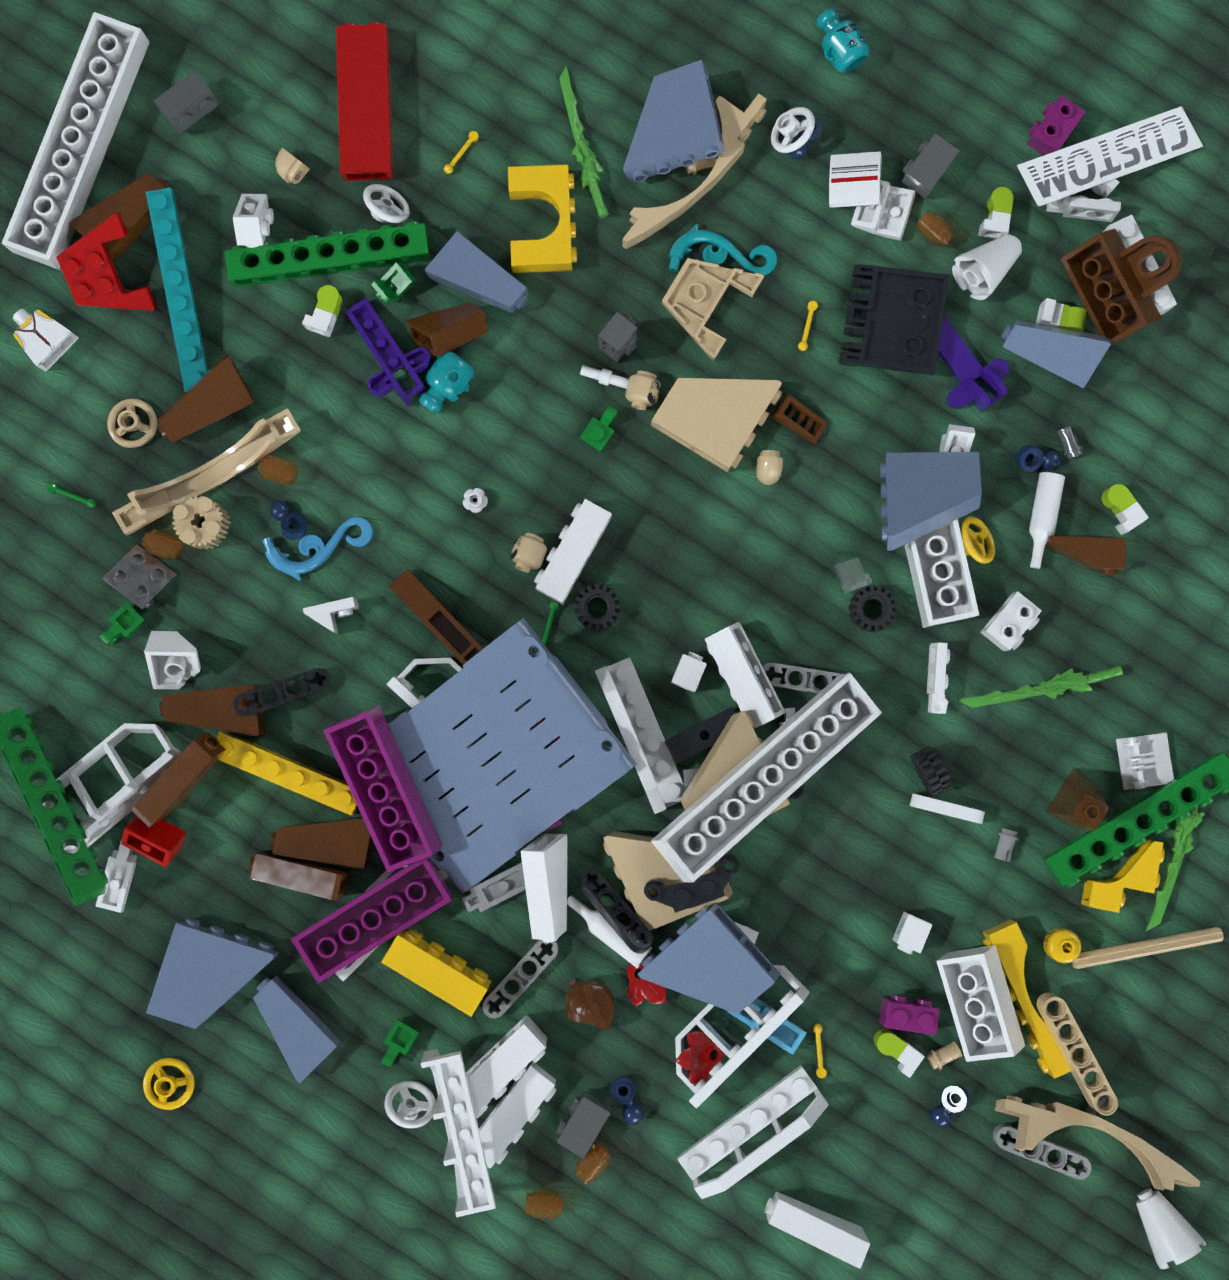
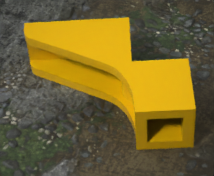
(1137, 873)

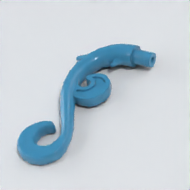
(323, 552)

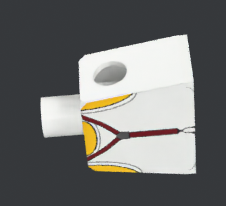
(42, 337)

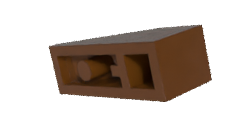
(1092, 552)

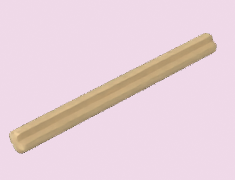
(1148, 947)

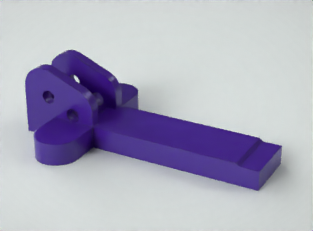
(388, 354)
(967, 369)

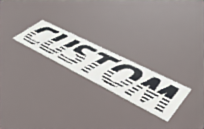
(1109, 156)

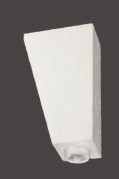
(546, 885)
(818, 1228)

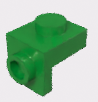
(393, 283)

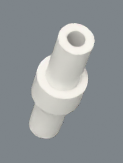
(605, 376)

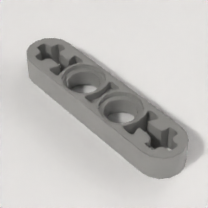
(808, 676)
(522, 978)
(1041, 1153)

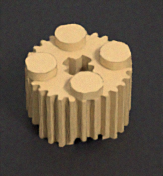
(191, 512)

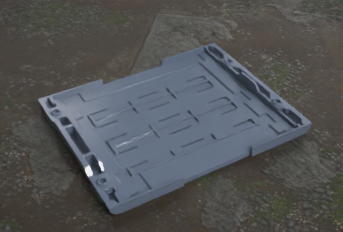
(553, 788)

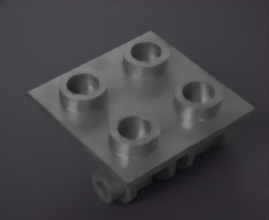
(139, 577)

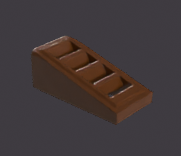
(795, 426)

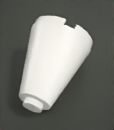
(986, 265)
(1167, 1230)

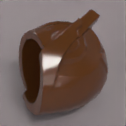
(590, 1003)

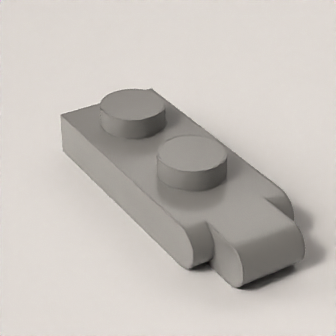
(495, 889)

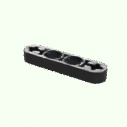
(280, 690)
(611, 913)

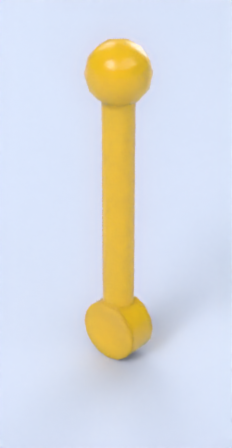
(473, 137)
(812, 306)
(820, 1072)

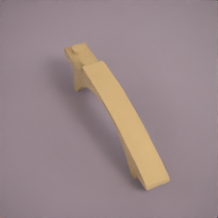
(735, 130)
(161, 499)
(1039, 1121)

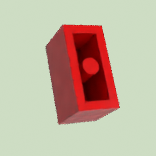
(156, 843)

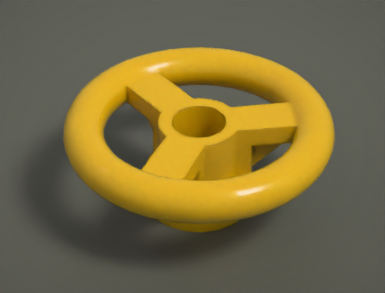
(974, 542)
(159, 1087)

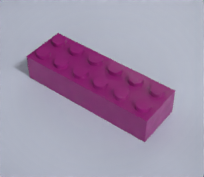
(383, 788)
(372, 918)

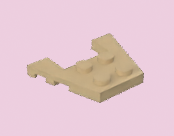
(697, 294)

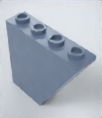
(675, 124)
(927, 492)
(712, 963)
(204, 972)

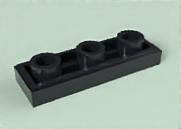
(689, 742)

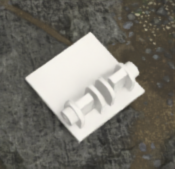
(1144, 761)

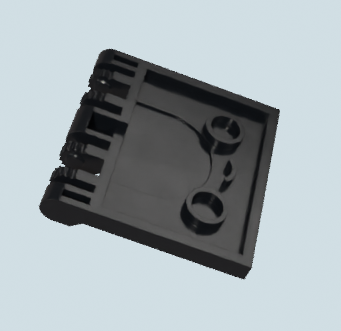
(899, 322)

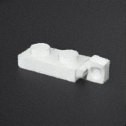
(1085, 208)
(937, 677)
(119, 873)

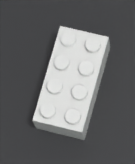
(941, 576)
(981, 1003)
(505, 1062)

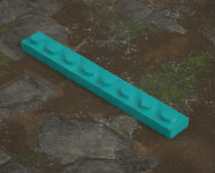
(177, 285)

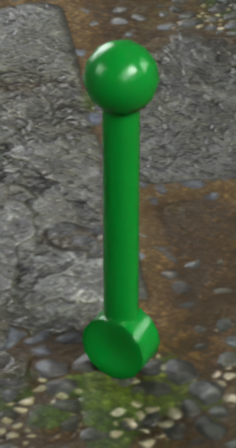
(53, 488)
(554, 606)

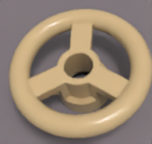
(124, 418)

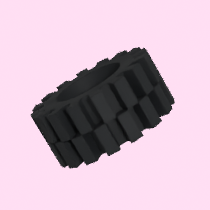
(586, 596)
(886, 602)
(931, 770)

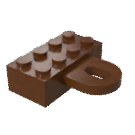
(1117, 282)

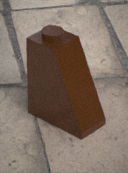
(448, 328)

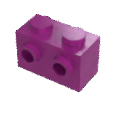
(1056, 127)
(908, 1015)

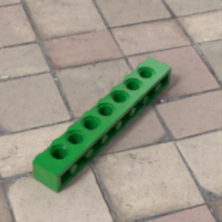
(340, 261)
(1059, 860)
(78, 887)

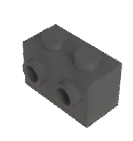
(186, 102)
(930, 165)
(618, 337)
(583, 1124)

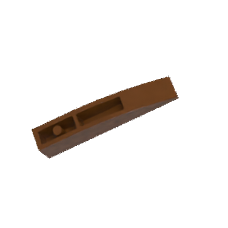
(436, 617)

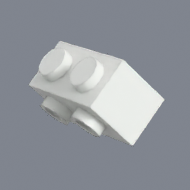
(252, 219)
(1011, 622)

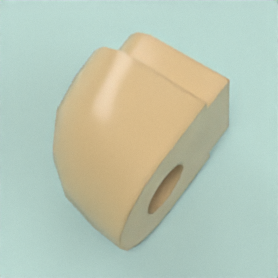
(289, 167)
(769, 467)

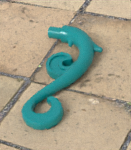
(724, 247)

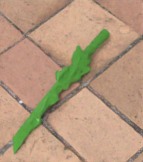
(584, 154)
(1051, 688)
(1182, 845)

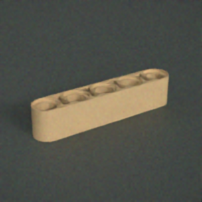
(1086, 1062)

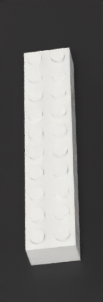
(76, 140)
(765, 778)

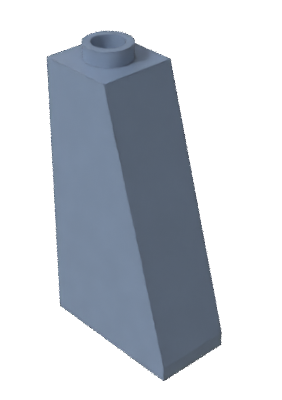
(477, 275)
(1059, 350)
(296, 1029)

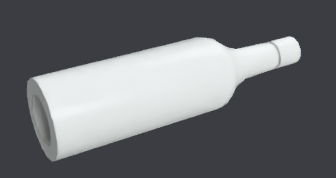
(1045, 513)
(602, 930)

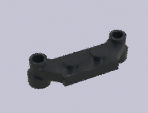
(690, 894)

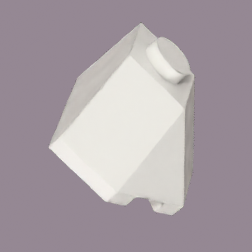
(170, 659)

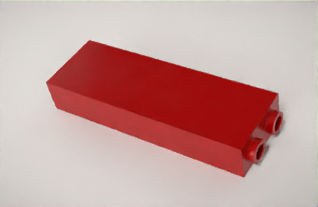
(364, 102)

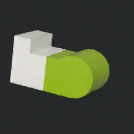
(999, 214)
(325, 312)
(1061, 315)
(1124, 507)
(892, 1045)

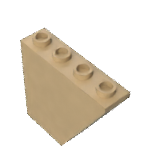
(716, 415)
(731, 747)
(636, 864)

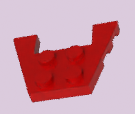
(92, 272)

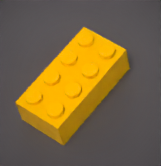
(437, 971)

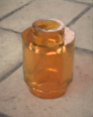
(935, 229)
(278, 470)
(162, 544)
(593, 1163)
(544, 1204)

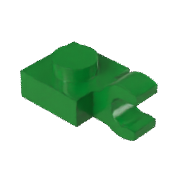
(598, 432)
(125, 622)
(400, 1040)

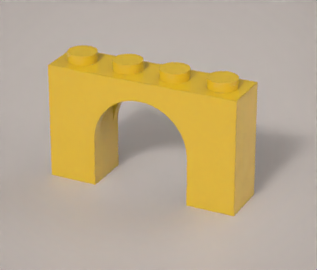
(551, 185)

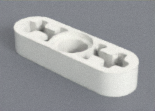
(947, 808)

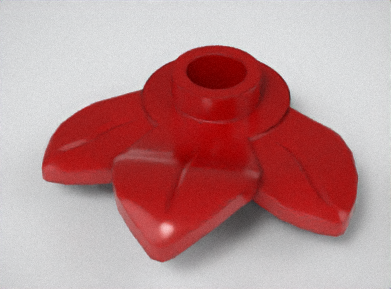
(640, 989)
(697, 1056)

